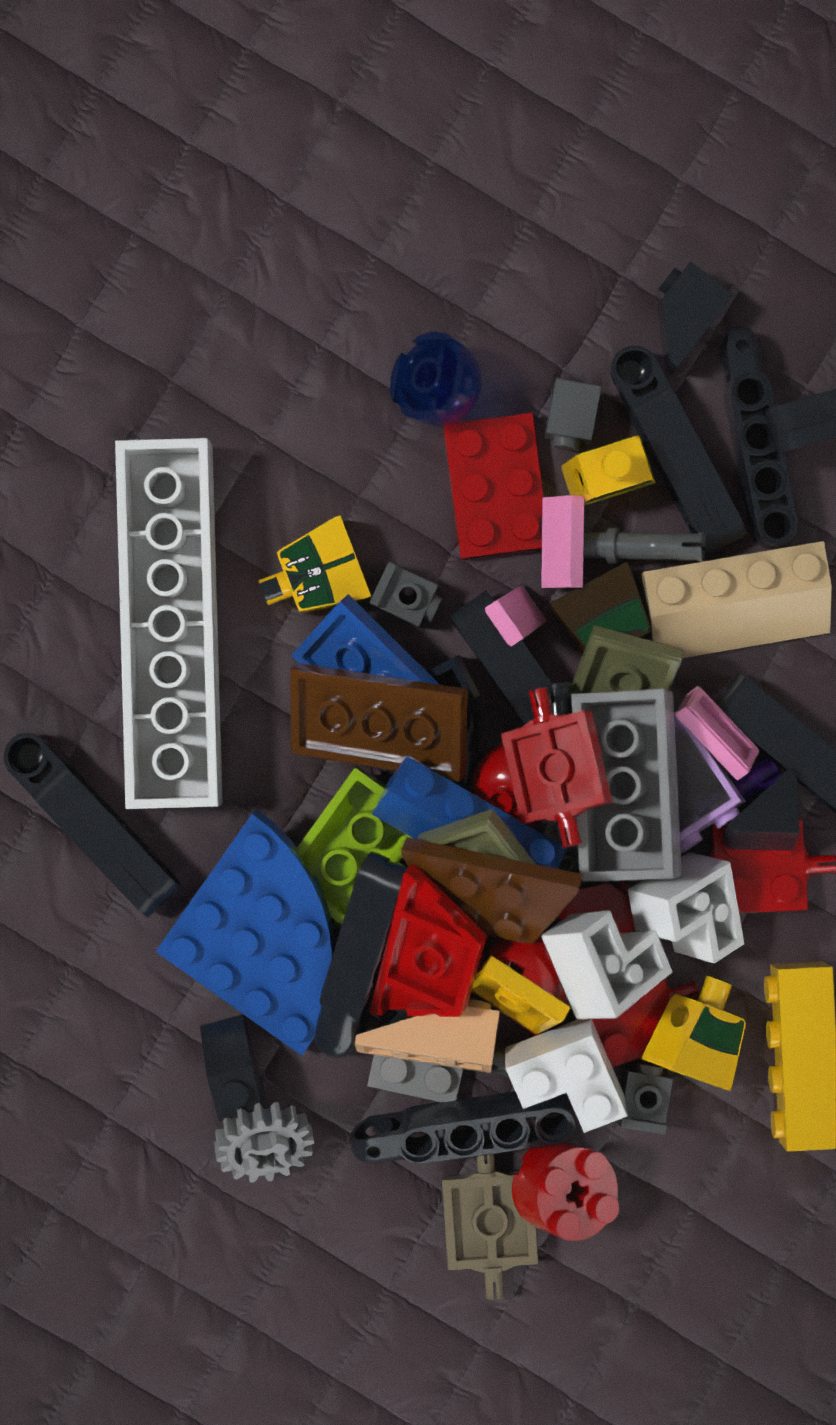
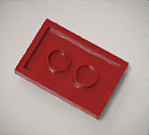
(495, 485)

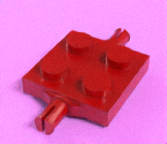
(556, 767)
(770, 877)
(631, 1031)

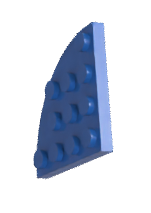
(259, 934)

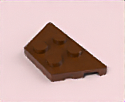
(496, 892)

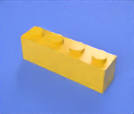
(804, 1054)

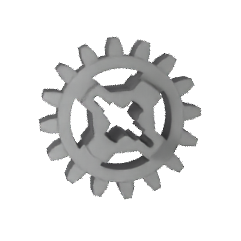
(263, 1142)

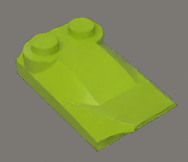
(345, 837)

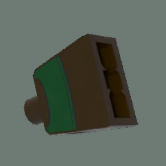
(605, 602)

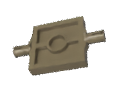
(484, 1225)

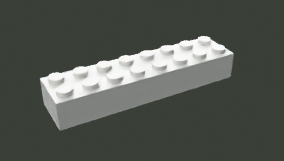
(168, 623)

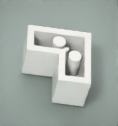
(691, 910)
(602, 967)
(571, 1063)

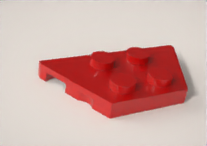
(428, 953)

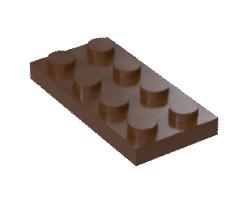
(377, 720)

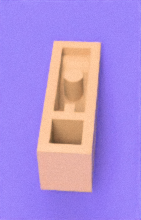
(444, 1041)

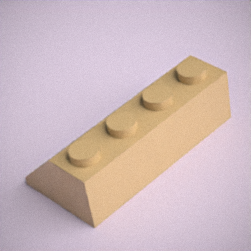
(739, 600)

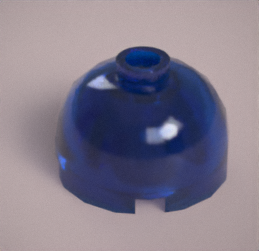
(436, 380)

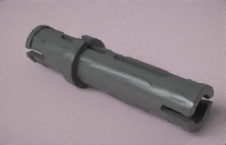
(648, 546)

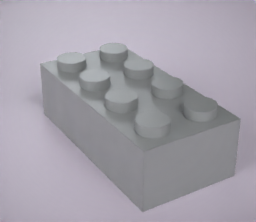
(640, 828)

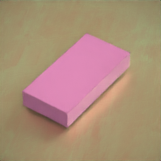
(562, 541)
(515, 615)
(717, 732)

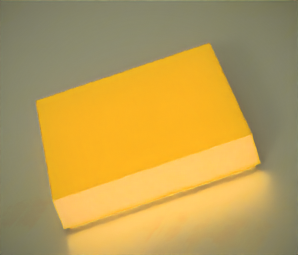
(518, 996)

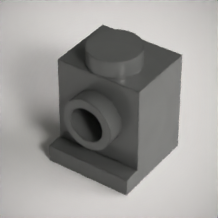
(388, 590)
(633, 1083)

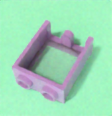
(704, 789)

